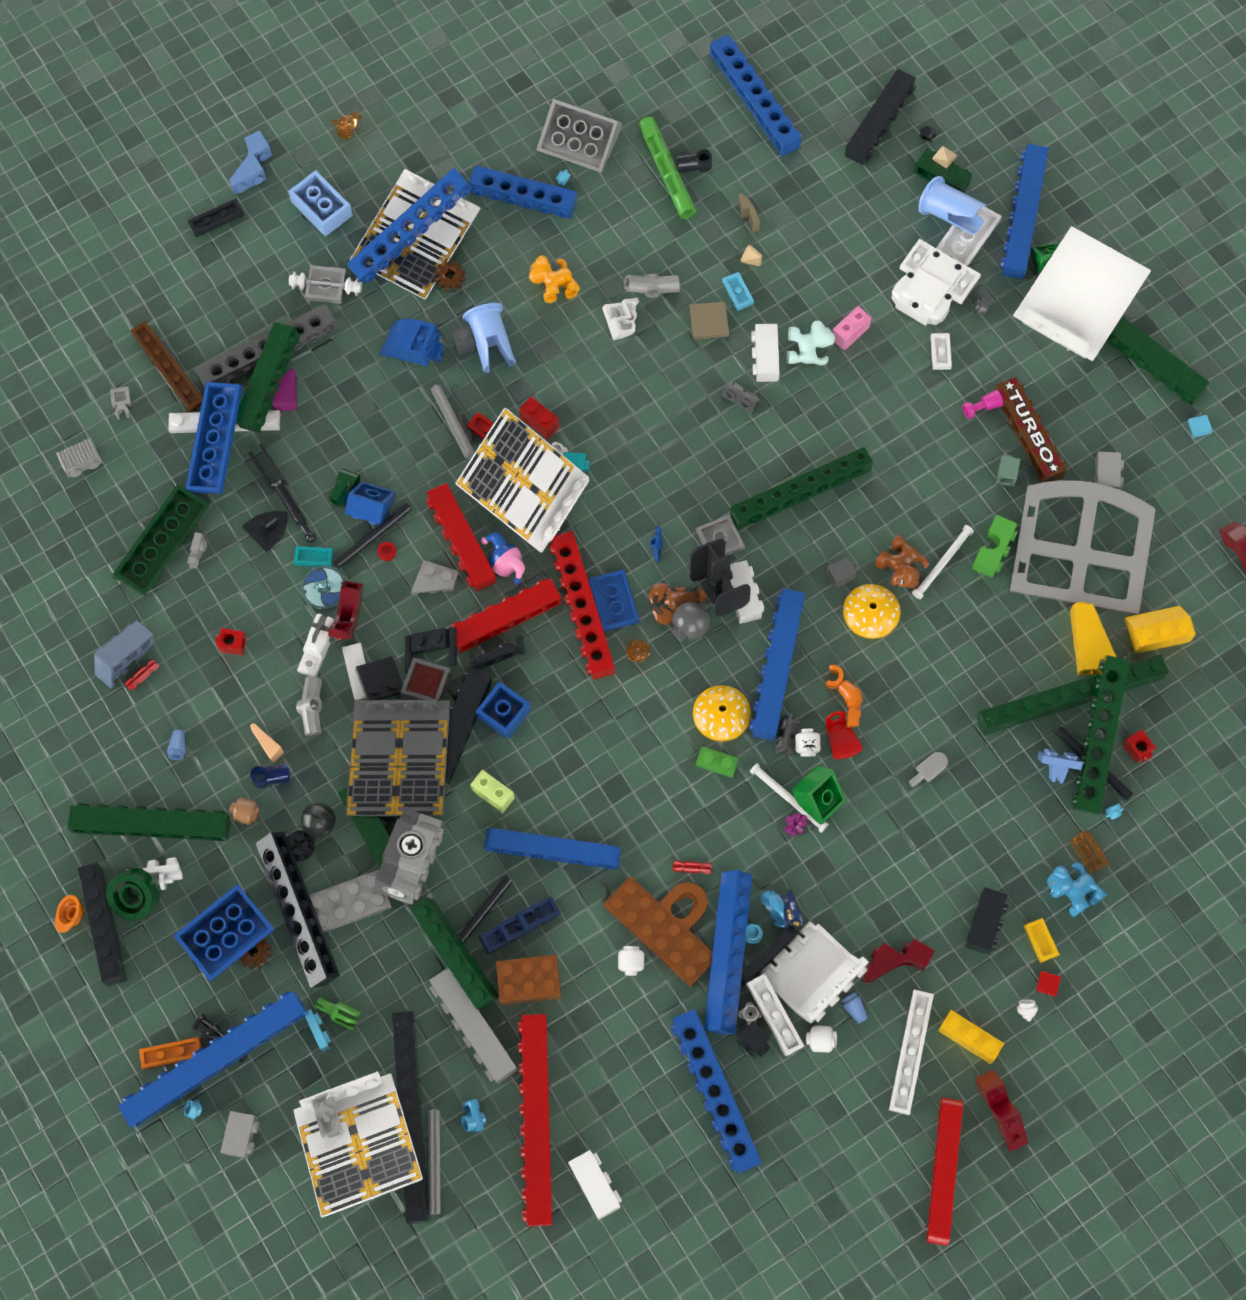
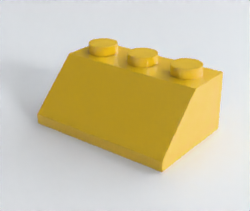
(1159, 629)

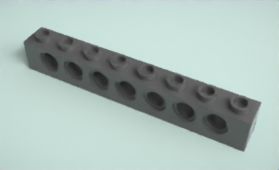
(254, 347)

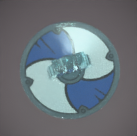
(322, 587)

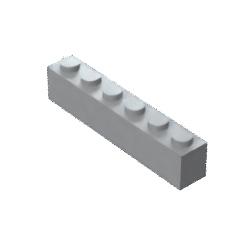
(473, 1025)

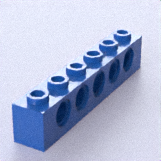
(516, 185)

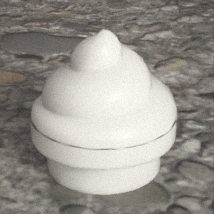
(1027, 1009)

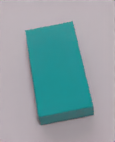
(313, 556)

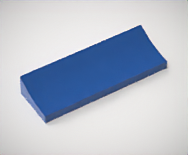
(214, 438)

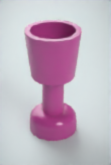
(988, 402)

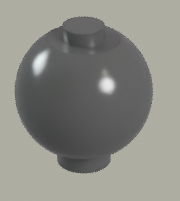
(690, 621)

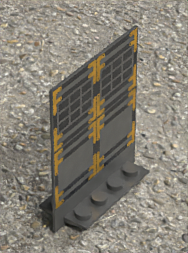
(398, 757)

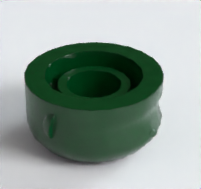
(124, 902)

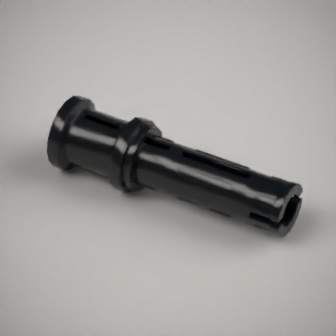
(210, 1030)

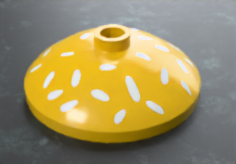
(867, 621)
(717, 724)

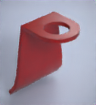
(842, 738)

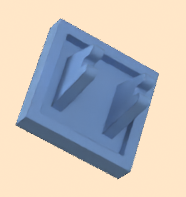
(1059, 763)

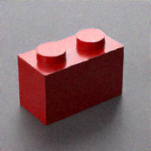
(539, 418)

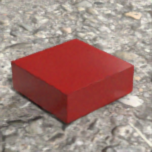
(1048, 983)

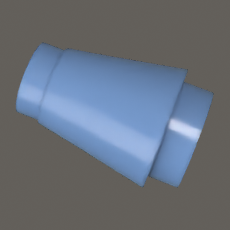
(177, 747)
(854, 1006)

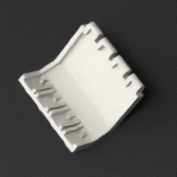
(813, 972)

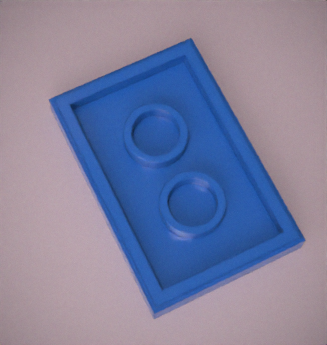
(613, 600)

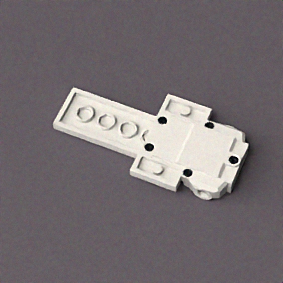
(941, 272)

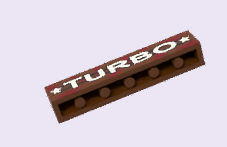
(1030, 432)

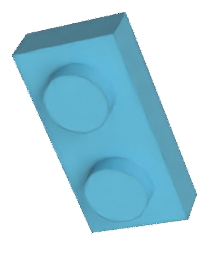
(738, 291)
(321, 1037)

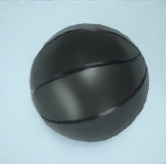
(318, 819)

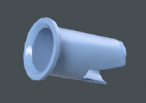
(951, 205)
(489, 331)

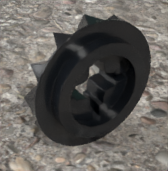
(308, 845)

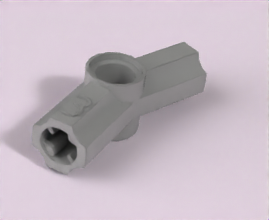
(652, 284)
(310, 706)

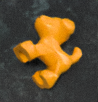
(542, 273)

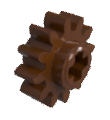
(458, 276)
(258, 958)

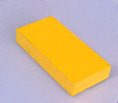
(1041, 940)

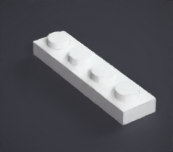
(775, 1015)

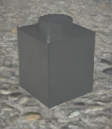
(463, 340)
(841, 572)

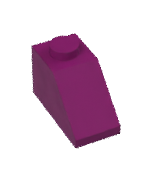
(287, 395)

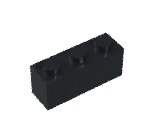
(987, 921)

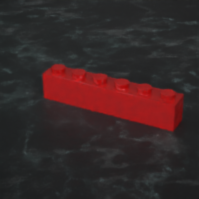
(461, 537)
(506, 615)

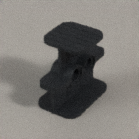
(711, 563)

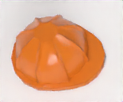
(69, 913)

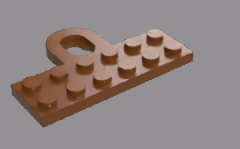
(660, 930)

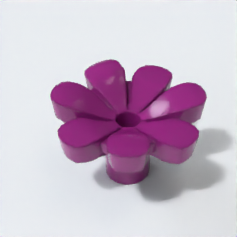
(795, 823)

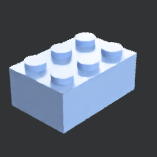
(320, 203)

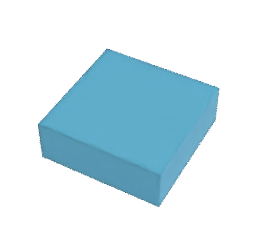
(1200, 426)

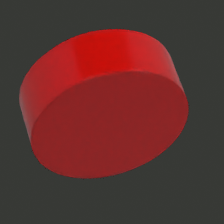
(386, 551)

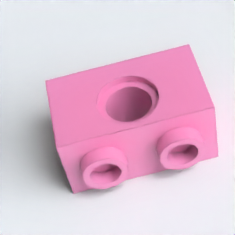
(851, 328)

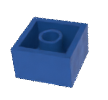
(503, 710)

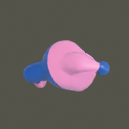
(505, 557)

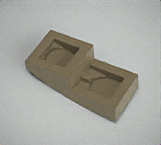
(748, 210)

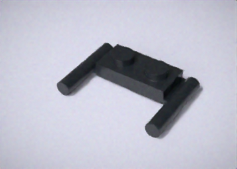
(431, 641)
(500, 654)

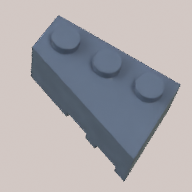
(121, 651)

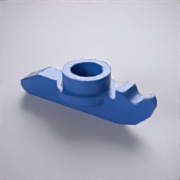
(656, 543)

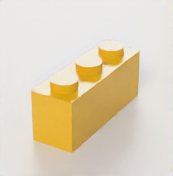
(971, 1037)

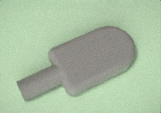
(929, 768)

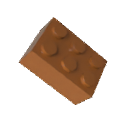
(528, 980)

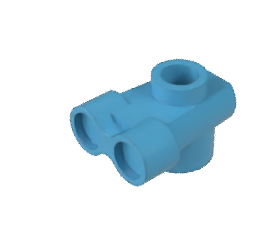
(474, 1119)

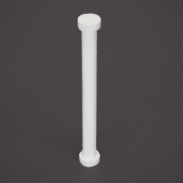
(918, 593)
(785, 794)

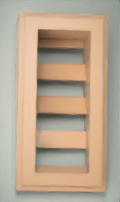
(271, 748)

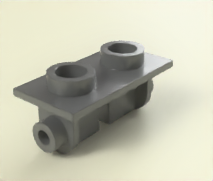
(736, 394)
(788, 726)

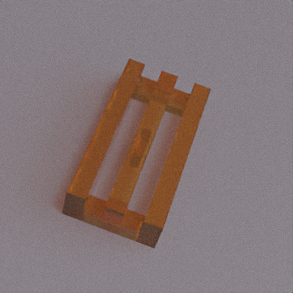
(1099, 853)

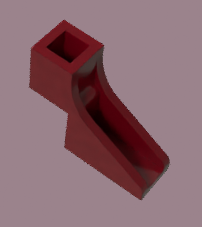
(888, 959)
(1004, 1112)

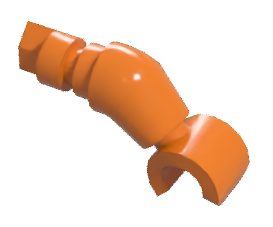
(850, 693)

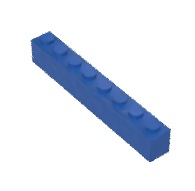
(1025, 211)
(778, 664)
(728, 953)

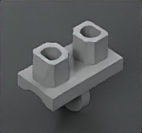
(327, 1117)

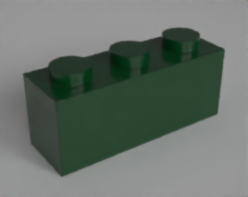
(954, 175)

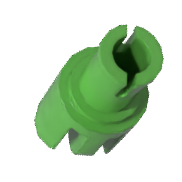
(339, 1012)

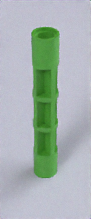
(667, 167)

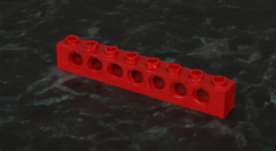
(566, 543)

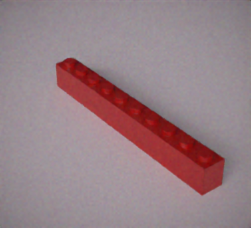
(536, 1121)

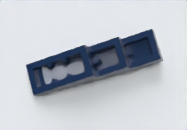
(519, 925)

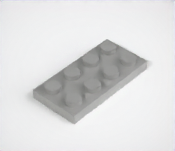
(349, 902)

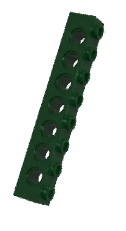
(801, 488)
(1119, 668)

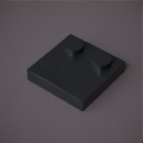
(379, 679)

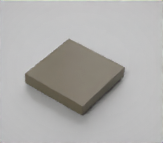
(709, 320)

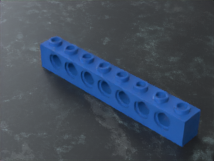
(746, 90)
(410, 216)
(691, 1021)

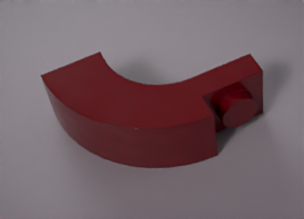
(1235, 538)

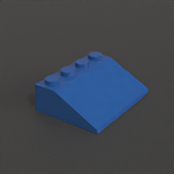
(224, 932)

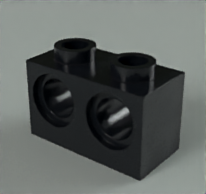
(754, 1040)

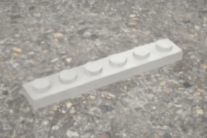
(189, 422)
(911, 1052)

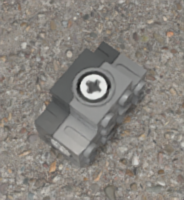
(408, 856)

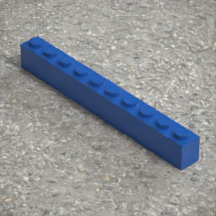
(212, 1059)

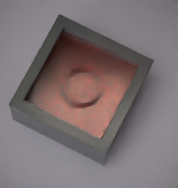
(426, 681)

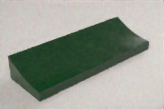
(160, 540)

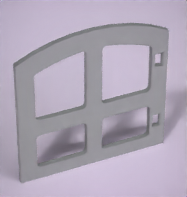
(1082, 554)

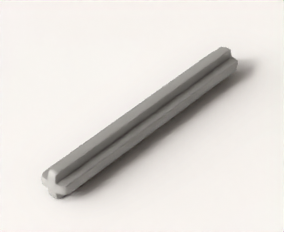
(452, 421)
(434, 1161)

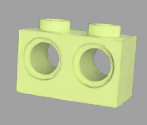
(492, 791)

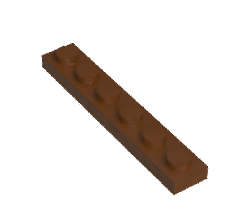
(167, 366)

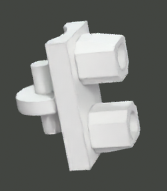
(166, 873)

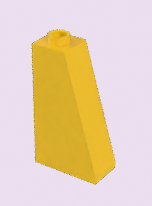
(1089, 639)

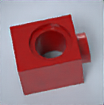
(236, 647)
(1142, 739)

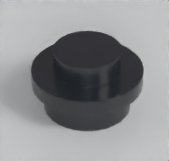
(927, 133)

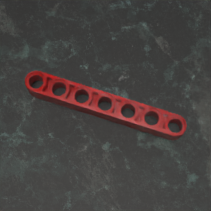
(944, 1171)

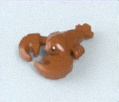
(672, 600)

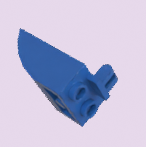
(413, 342)

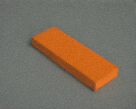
(168, 1053)

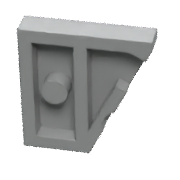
(434, 578)

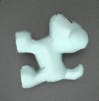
(819, 336)

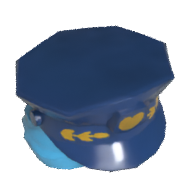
(782, 908)

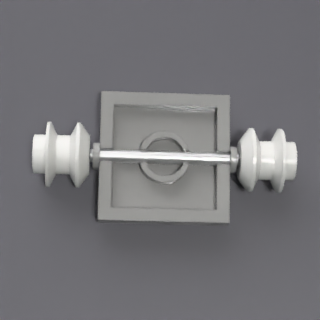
(325, 284)

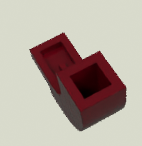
(348, 611)

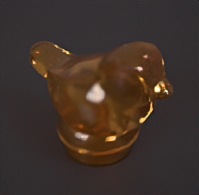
(347, 124)

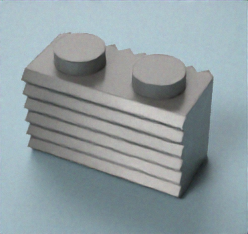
(79, 458)

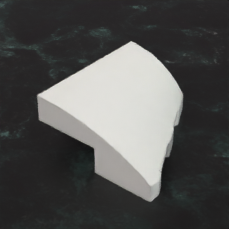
(621, 317)

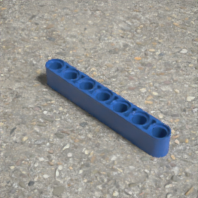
(552, 848)

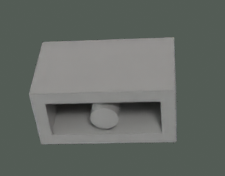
(1108, 469)
(239, 1135)

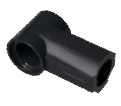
(694, 161)

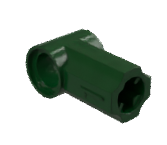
(345, 483)

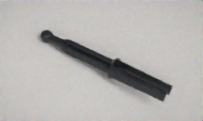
(284, 495)

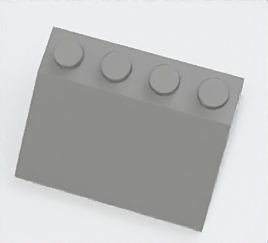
(578, 136)

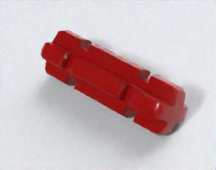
(141, 674)
(692, 867)

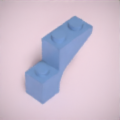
(250, 171)

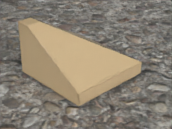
(944, 157)
(751, 256)

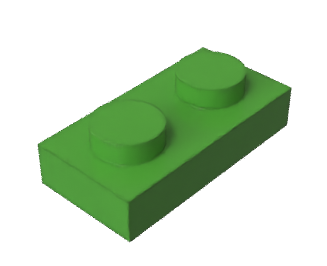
(717, 762)

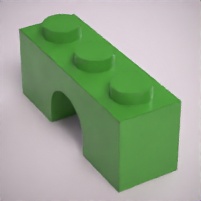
(1001, 533)

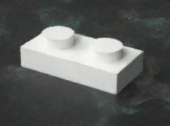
(940, 351)

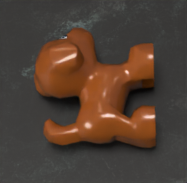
(905, 574)

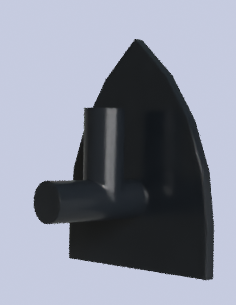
(267, 528)

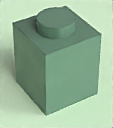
(1008, 470)

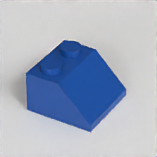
(369, 503)

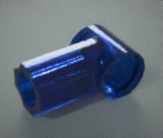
(273, 775)

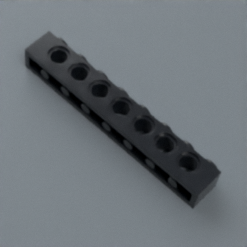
(297, 909)

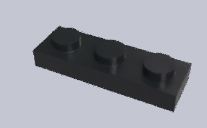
(215, 218)

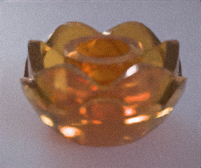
(641, 655)

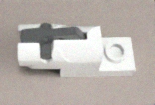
(316, 646)

